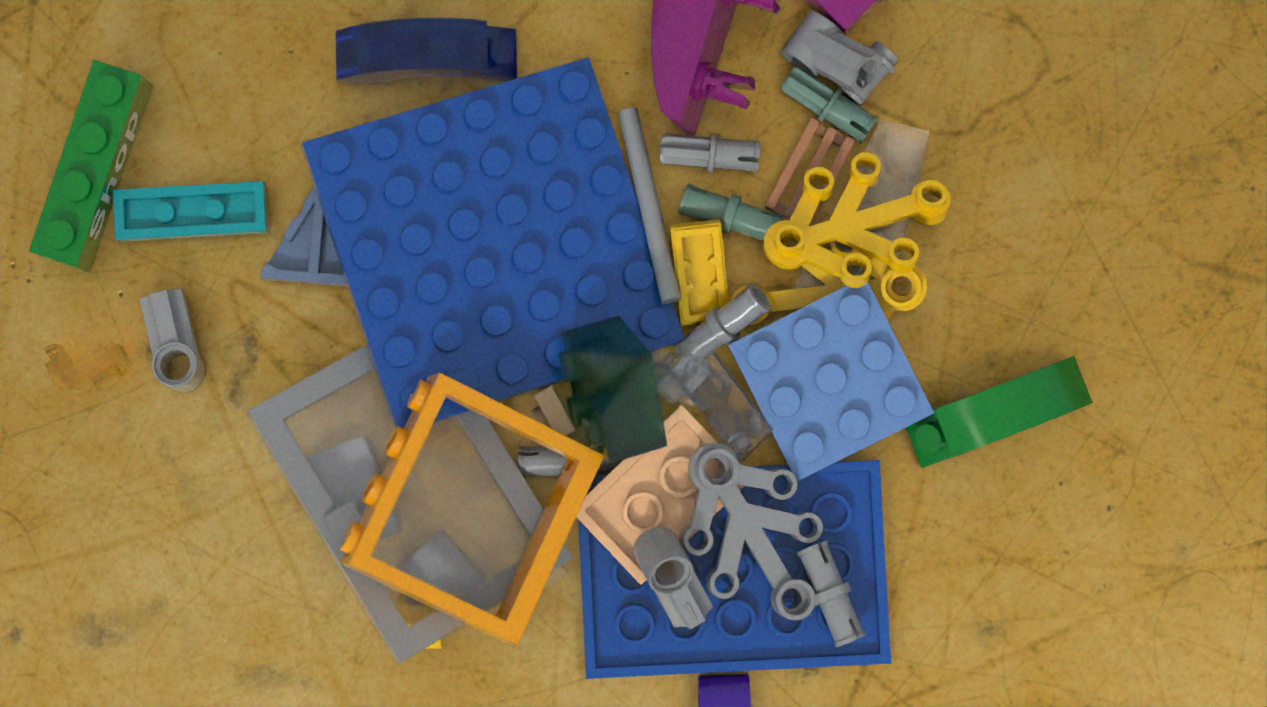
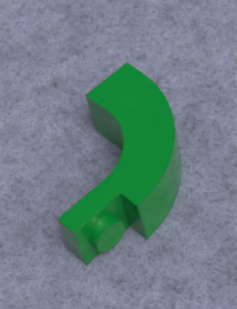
(999, 412)

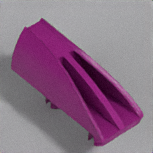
(685, 56)

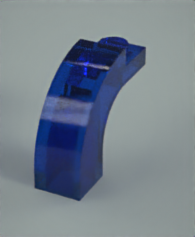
(425, 47)

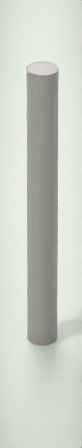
(649, 206)

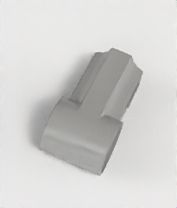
(824, 49)
(172, 335)
(672, 577)

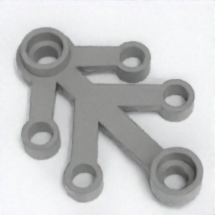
(746, 524)

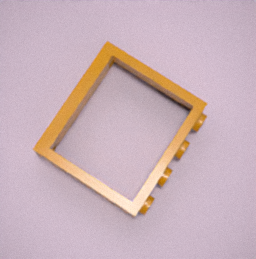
(544, 544)

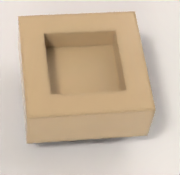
(552, 412)

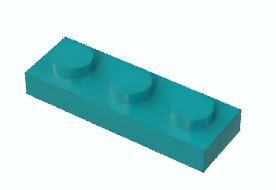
(190, 211)

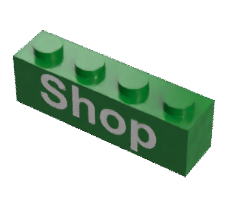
(91, 166)

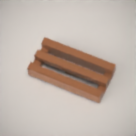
(829, 136)

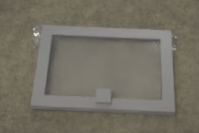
(455, 520)

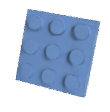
(831, 379)

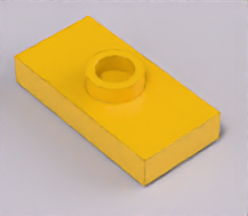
(699, 268)

